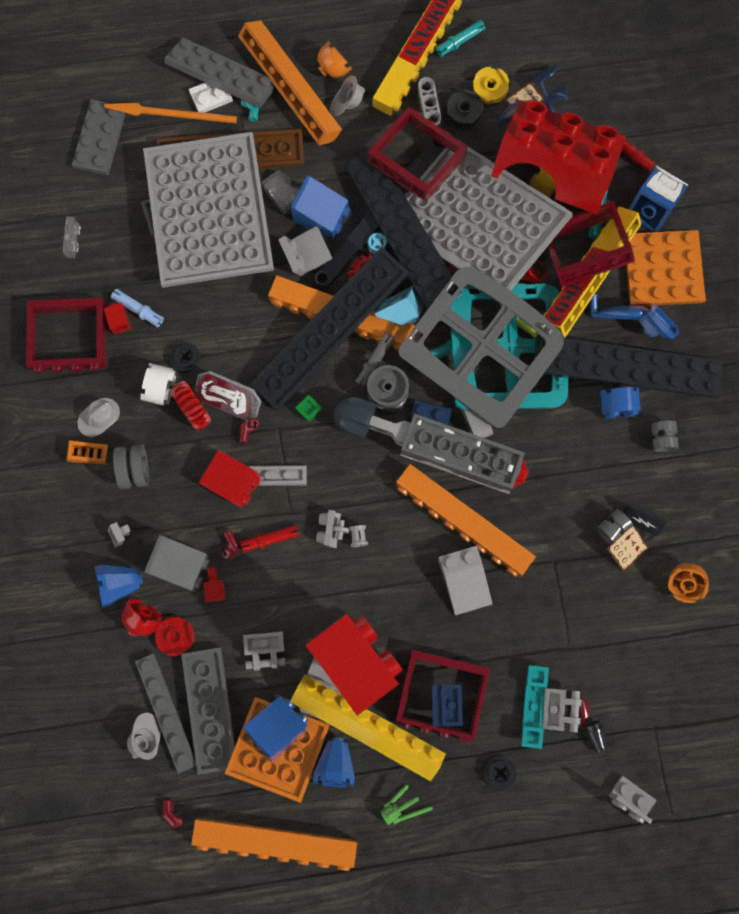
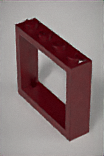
(401, 175)
(599, 263)
(64, 306)
(450, 663)

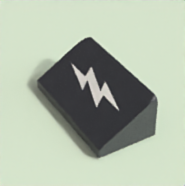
(645, 520)

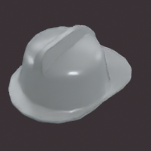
(347, 97)
(98, 417)
(144, 737)

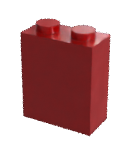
(230, 479)

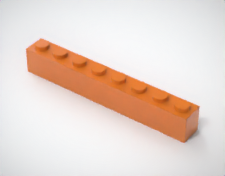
(289, 82)
(310, 301)
(465, 520)
(274, 843)

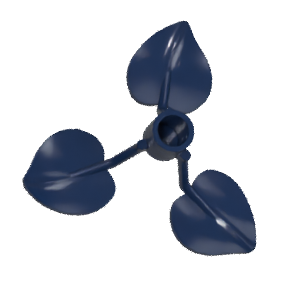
(555, 95)

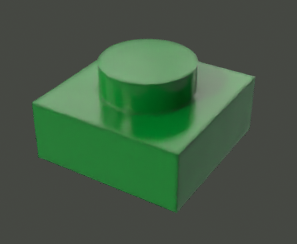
(308, 408)

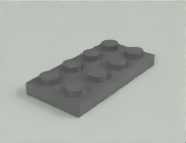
(98, 138)

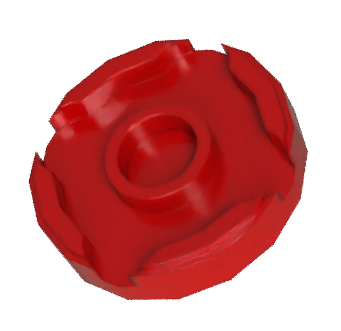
(174, 636)

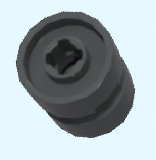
(664, 442)
(614, 527)

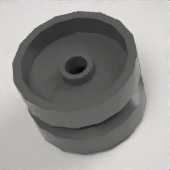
(398, 387)
(131, 466)

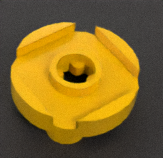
(487, 94)

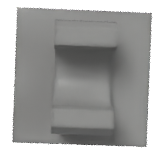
(117, 534)

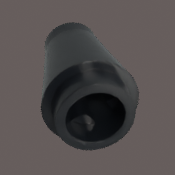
(596, 736)

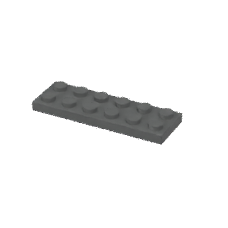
(220, 72)
(209, 709)

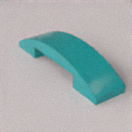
(534, 707)

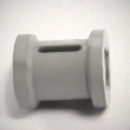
(358, 536)

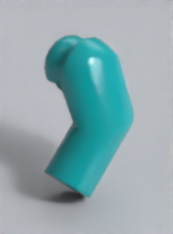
(253, 113)

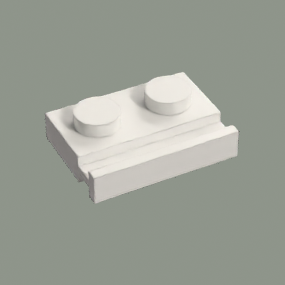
(209, 97)

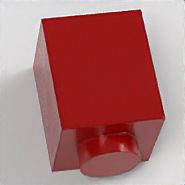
(117, 318)

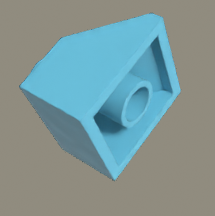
(402, 307)

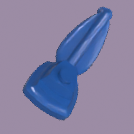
(653, 319)

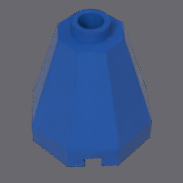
(116, 583)
(335, 765)

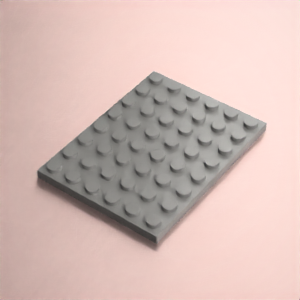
(207, 209)
(487, 220)

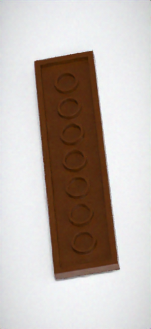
(272, 148)

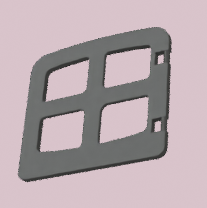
(483, 344)

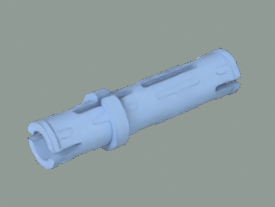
(144, 312)

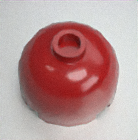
(140, 619)

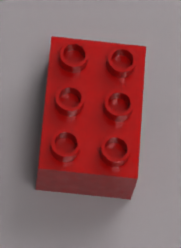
(571, 151)
(353, 664)

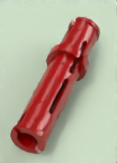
(638, 156)
(269, 538)

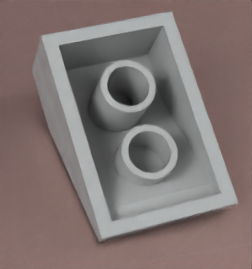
(465, 580)

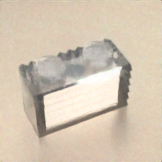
(280, 191)

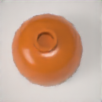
(332, 62)
(688, 582)

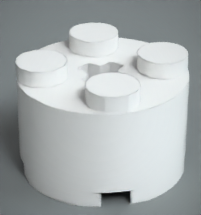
(157, 384)

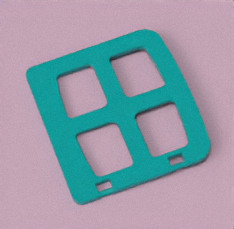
(510, 342)

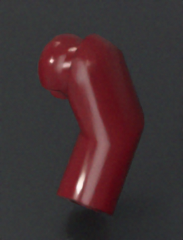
(246, 428)
(232, 545)
(584, 712)
(168, 815)

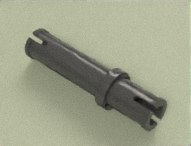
(375, 359)

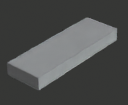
(282, 475)

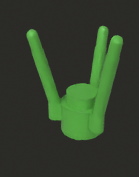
(392, 813)

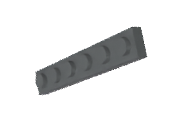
(166, 713)

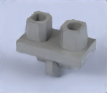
(334, 529)

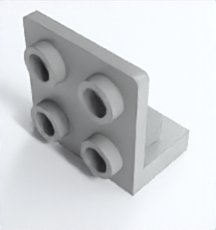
(306, 251)
(632, 798)

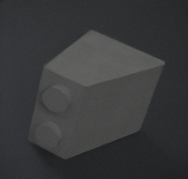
(177, 564)

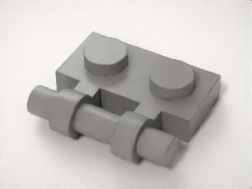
(263, 644)
(555, 708)

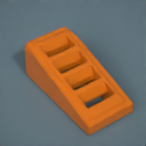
(78, 459)

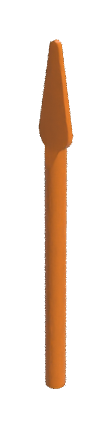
(136, 109)

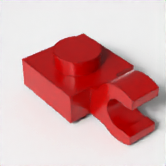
(214, 589)

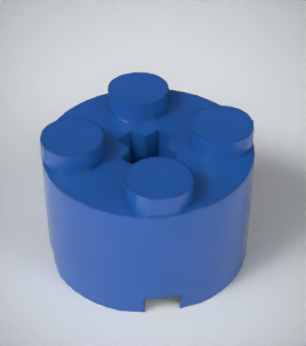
(620, 401)

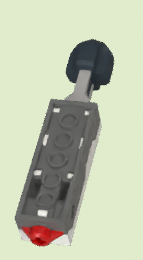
(439, 446)

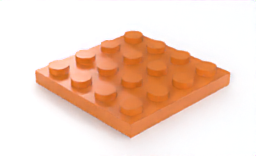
(666, 269)
(289, 771)

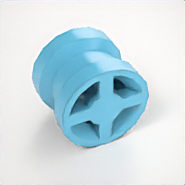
(376, 240)

